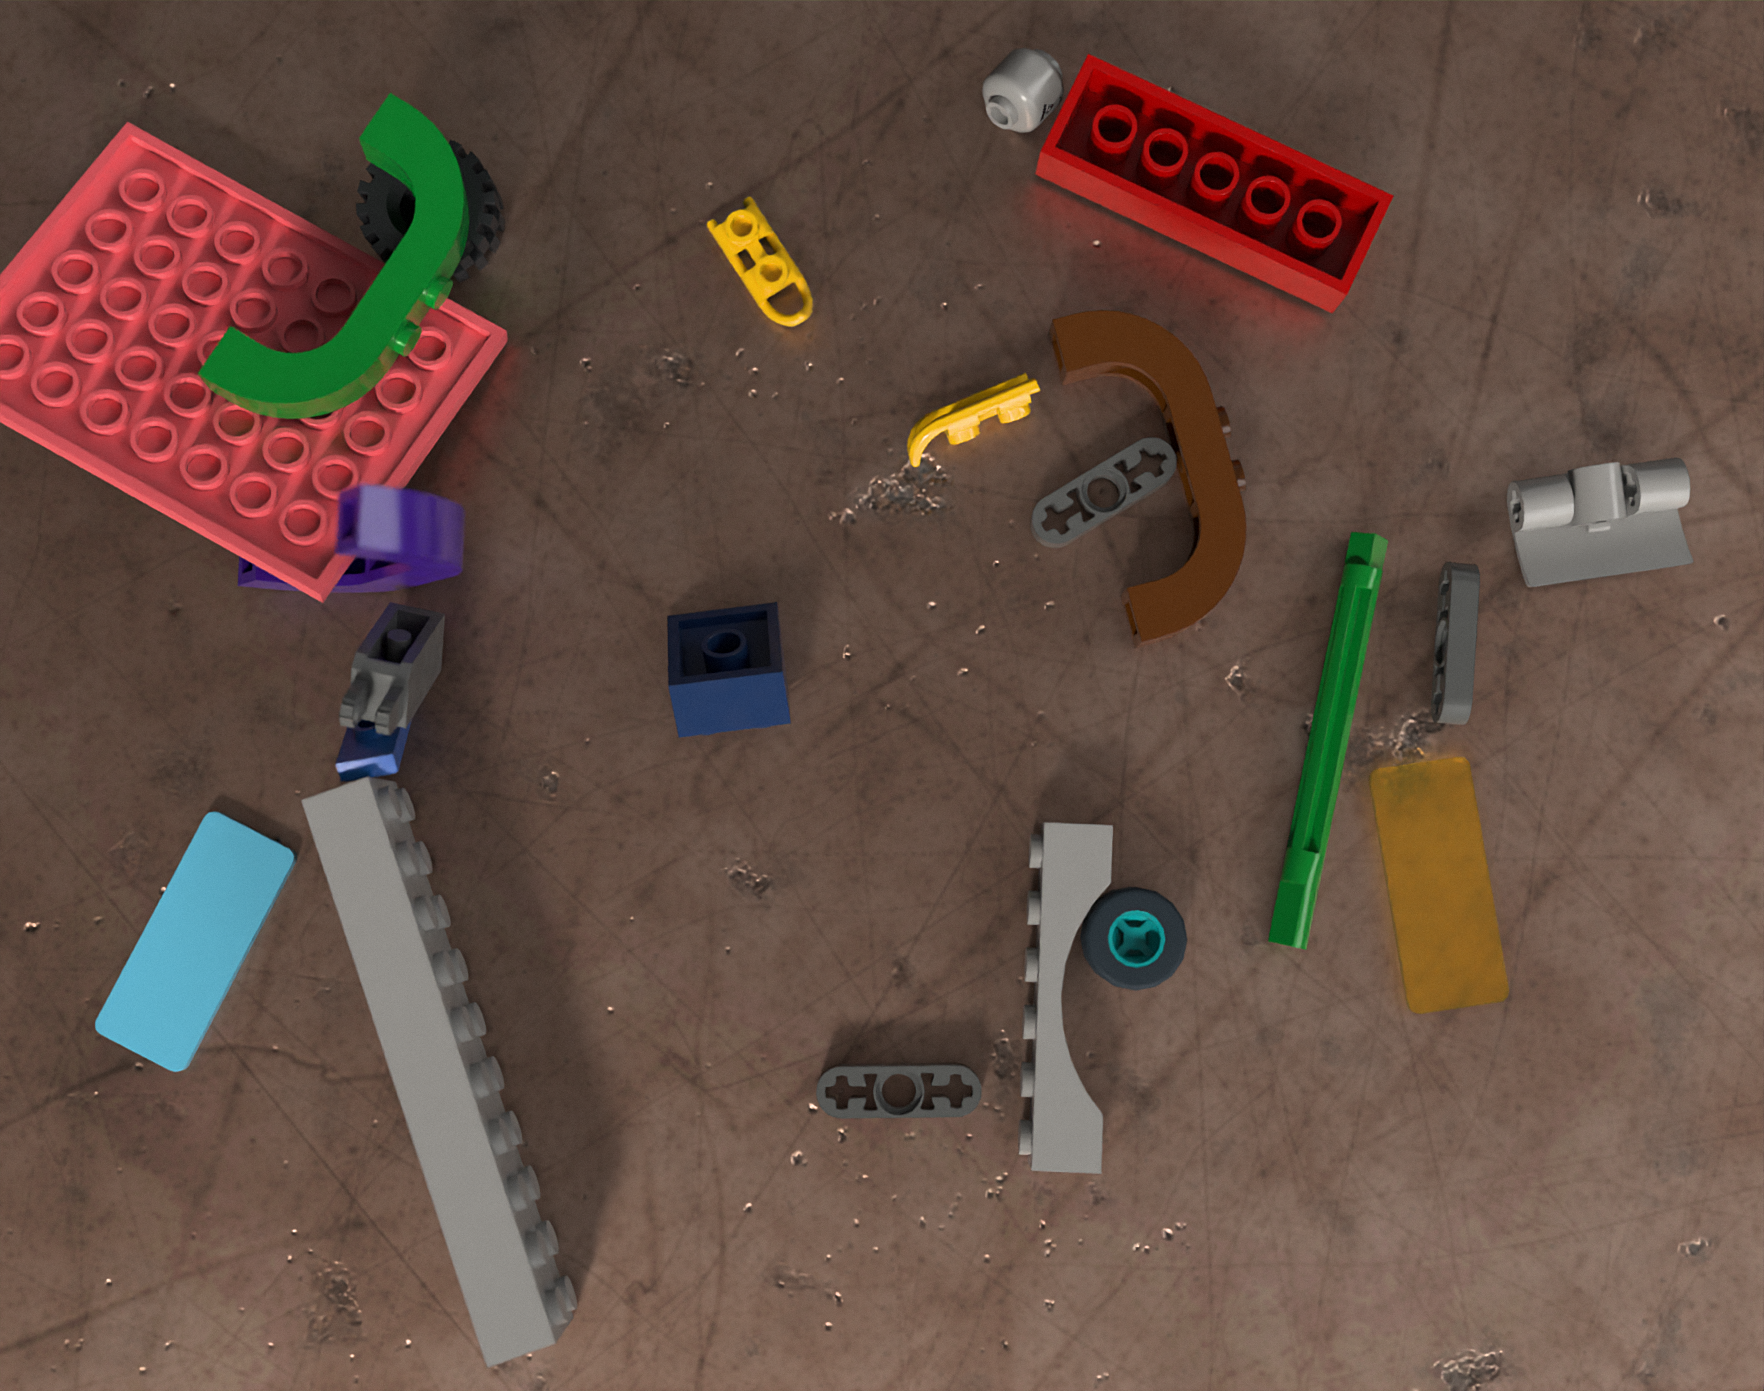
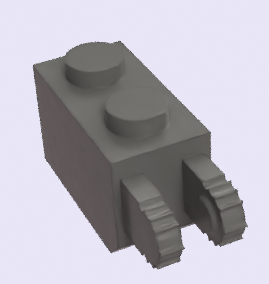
(394, 668)

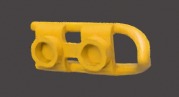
(771, 272)
(961, 418)

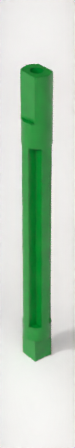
(1328, 741)

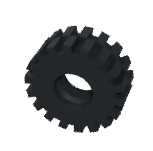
(390, 206)

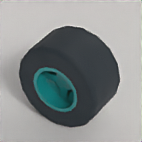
(1151, 941)

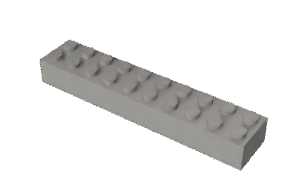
(442, 1067)

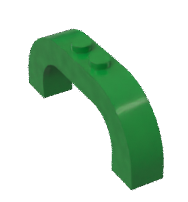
(390, 312)

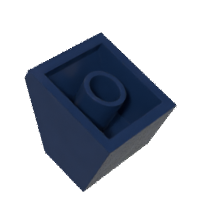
(727, 670)

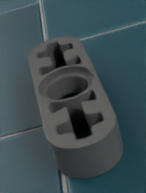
(1144, 483)
(1455, 643)
(940, 1077)

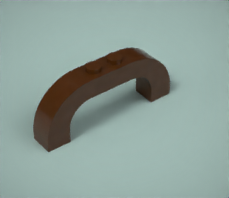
(1197, 430)

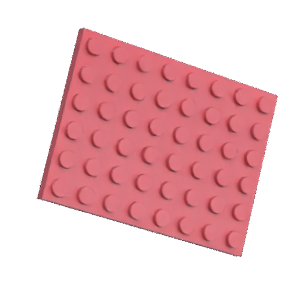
(132, 296)

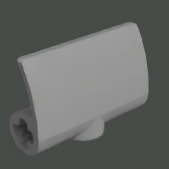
(1600, 521)

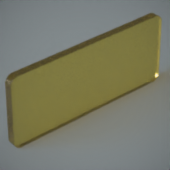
(1438, 885)

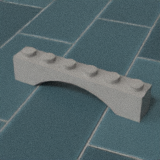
(1063, 1119)

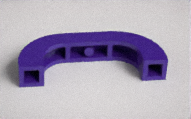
(396, 541)

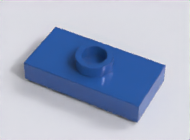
(370, 753)

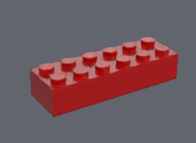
(1212, 184)

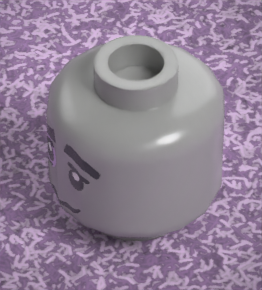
(1023, 89)

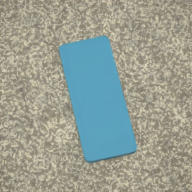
(196, 941)

